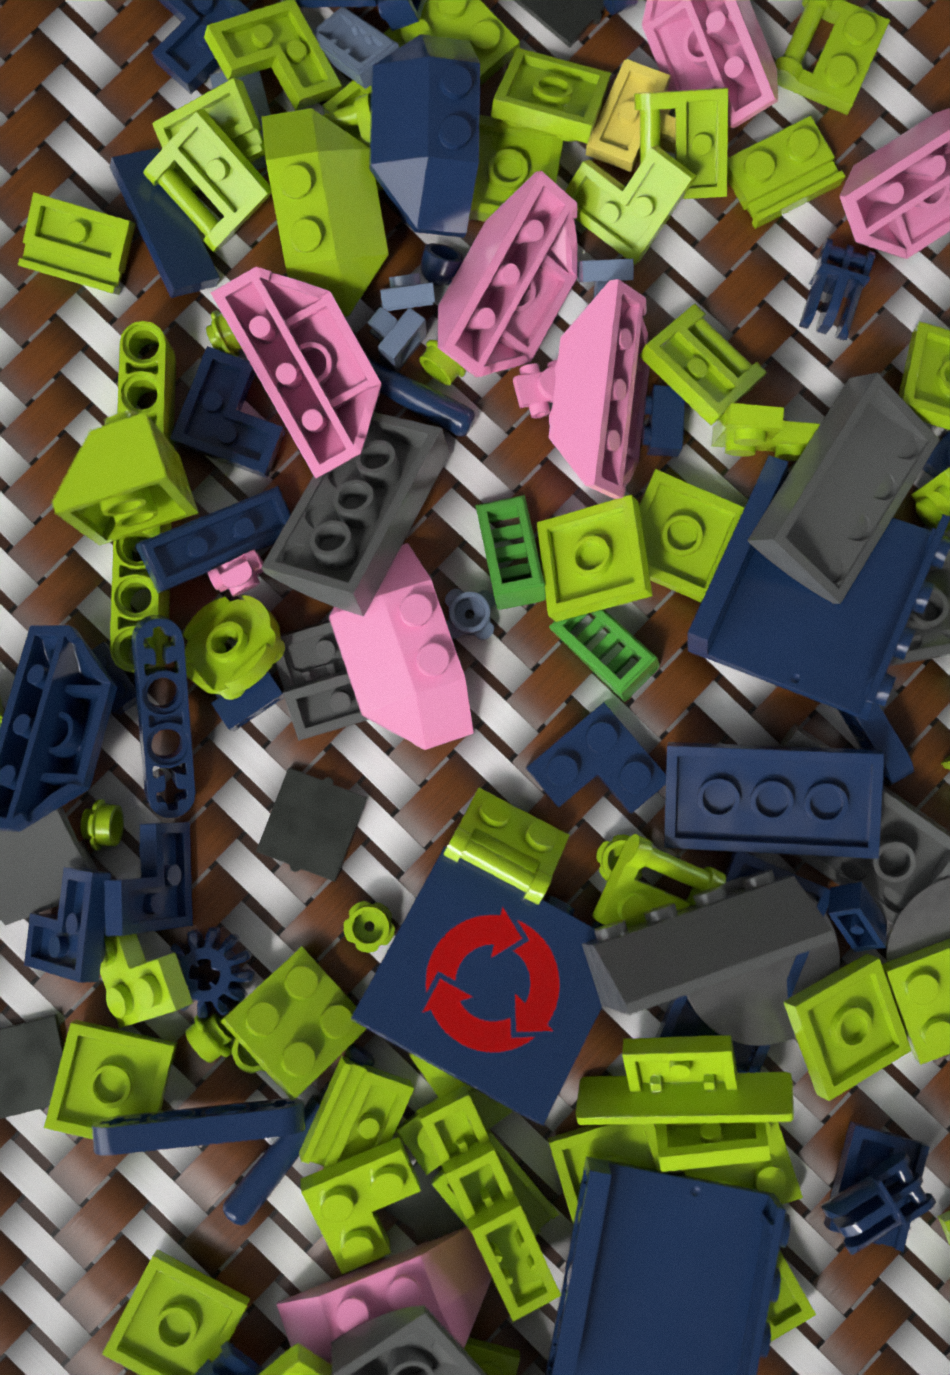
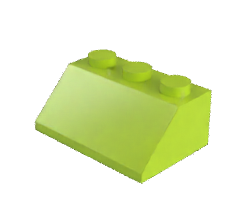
(124, 481)

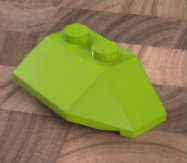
(324, 204)

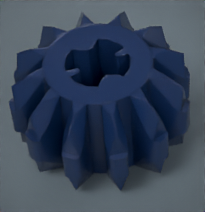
(222, 960)

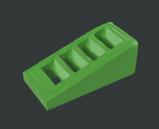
(521, 591)
(635, 677)

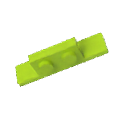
(684, 1083)

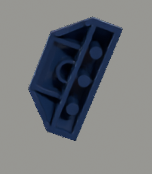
(427, 131)
(51, 725)

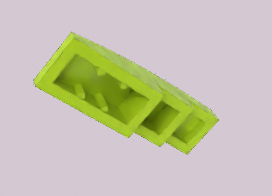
(489, 1203)

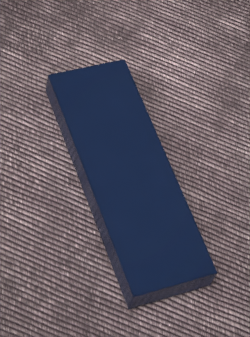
(164, 227)
(214, 539)

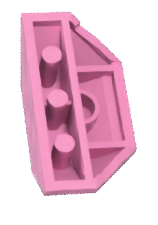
(714, 47)
(902, 191)
(511, 280)
(304, 363)
(602, 390)
(405, 659)
(440, 1274)

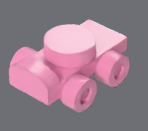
(535, 388)
(238, 574)

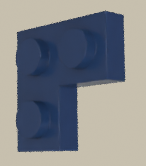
(185, 51)
(214, 421)
(601, 749)
(163, 892)
(73, 940)

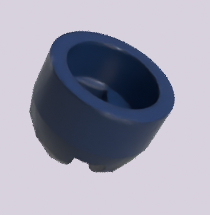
(440, 263)

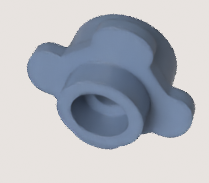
(479, 603)

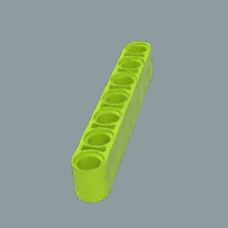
(128, 576)

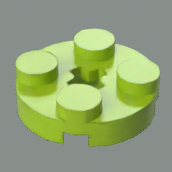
(247, 661)

